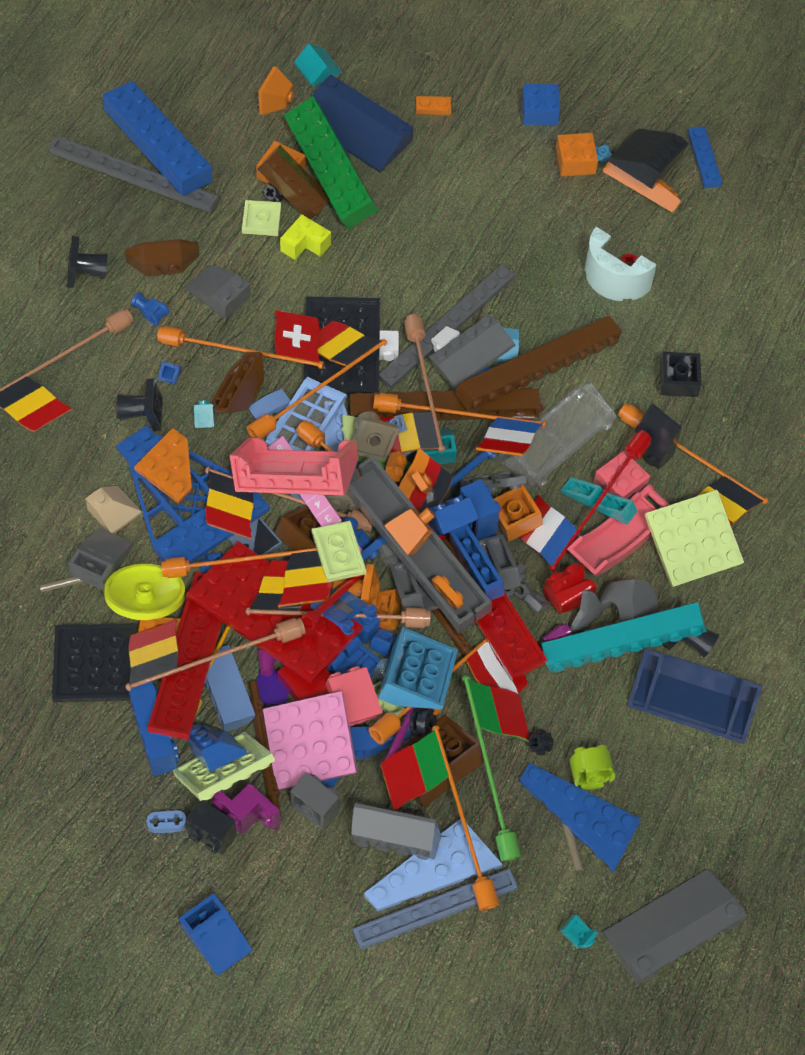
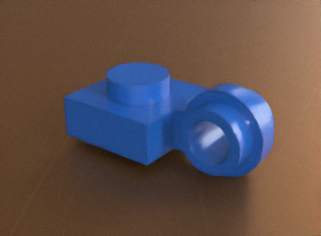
(361, 537)

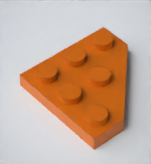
(168, 466)

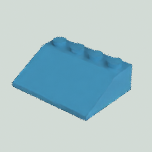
(417, 671)

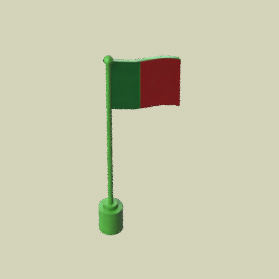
(502, 714)

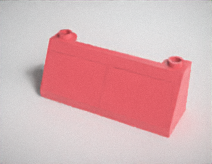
(293, 470)

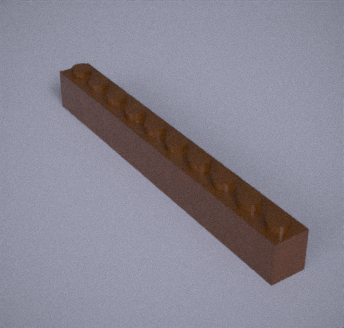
(538, 363)
(516, 404)

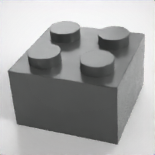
(315, 800)

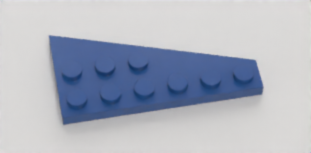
(589, 818)

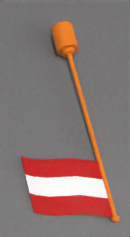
(486, 671)

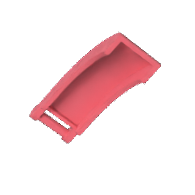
(615, 540)

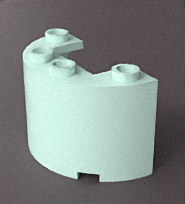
(612, 276)

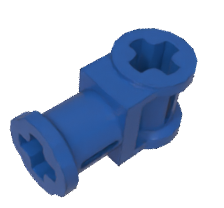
(151, 309)

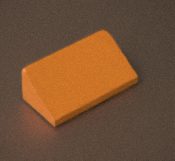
(388, 604)

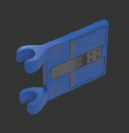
(346, 608)

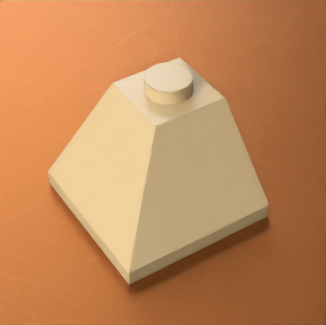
(112, 508)

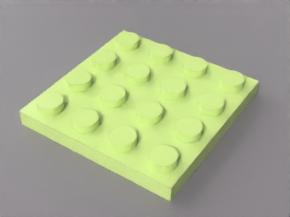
(694, 538)
(206, 784)

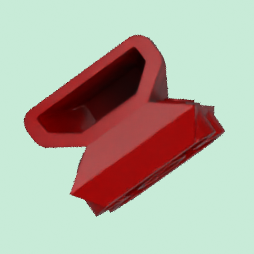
(566, 588)

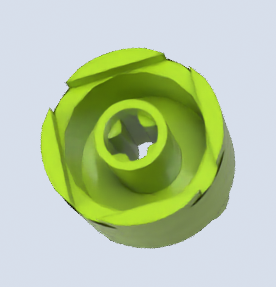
(592, 767)

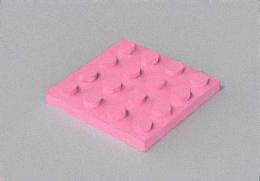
(310, 739)

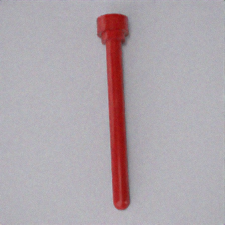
(311, 618)

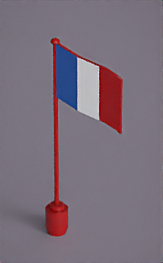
(557, 532)

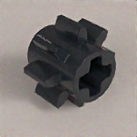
(272, 193)
(541, 742)

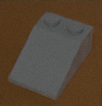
(220, 290)

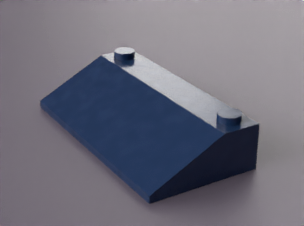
(362, 124)
(695, 695)

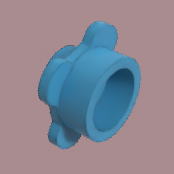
(603, 153)

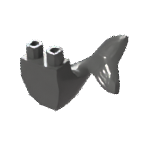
(632, 597)

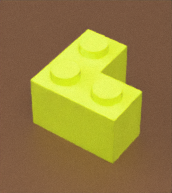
(303, 235)

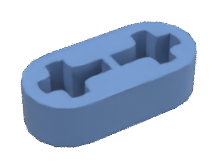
(166, 824)

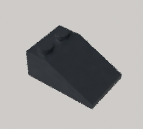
(664, 436)

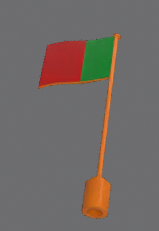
(420, 770)

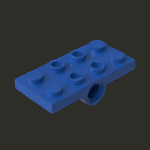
(354, 656)

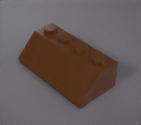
(294, 182)

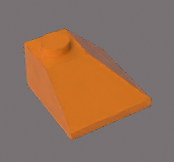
(275, 92)

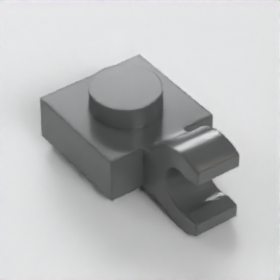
(535, 599)

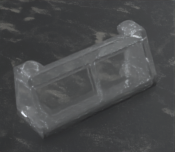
(566, 430)

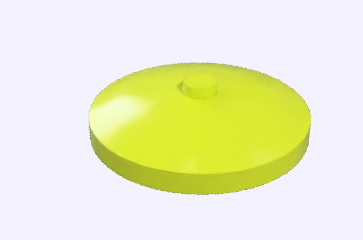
(143, 592)

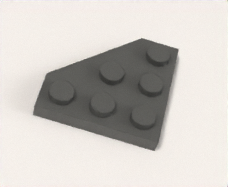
(504, 479)

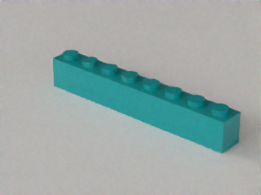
(624, 637)

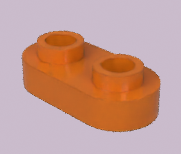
(396, 465)
(453, 597)

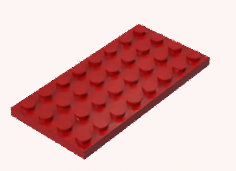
(233, 588)

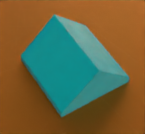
(316, 64)

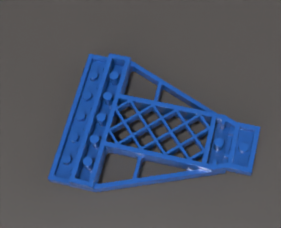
(192, 535)

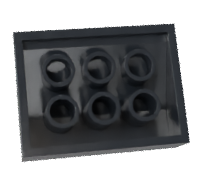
(649, 155)

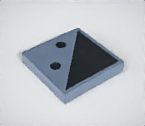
(263, 538)

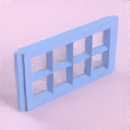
(318, 408)

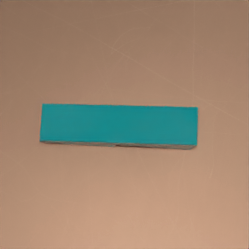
(588, 494)

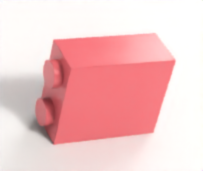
(359, 694)

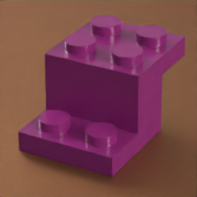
(247, 809)

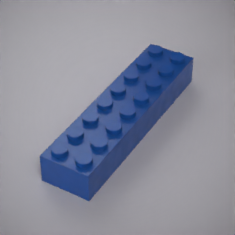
(157, 138)

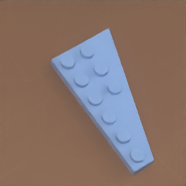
(420, 876)

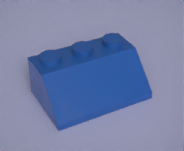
(214, 747)

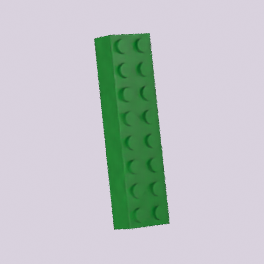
(331, 162)

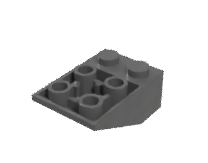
(99, 557)

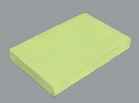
(338, 551)

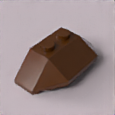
(162, 256)
(240, 384)

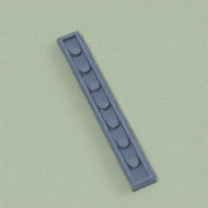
(428, 911)

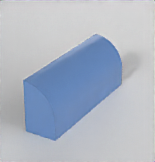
(228, 693)

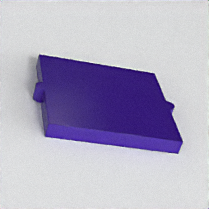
(271, 689)

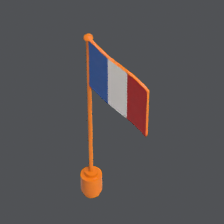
(503, 436)

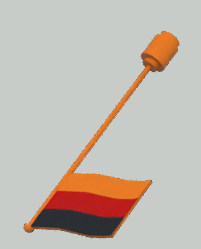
(423, 463)

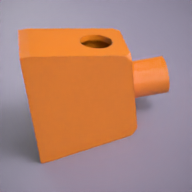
(411, 529)

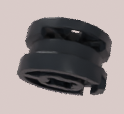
(423, 721)

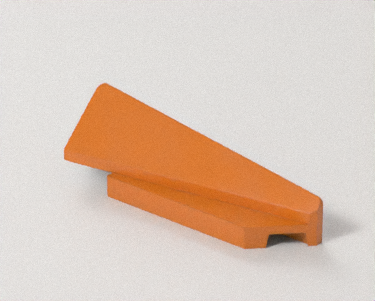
(660, 194)

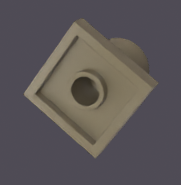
(374, 436)

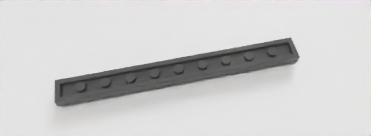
(130, 173)
(454, 319)

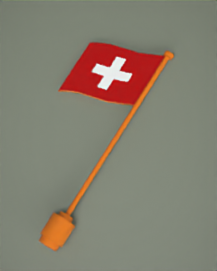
(294, 339)

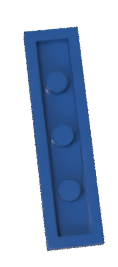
(704, 157)

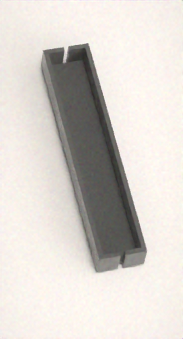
(384, 501)

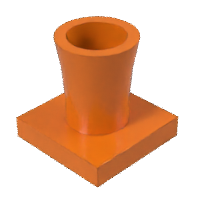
(365, 589)

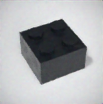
(680, 374)
(211, 828)

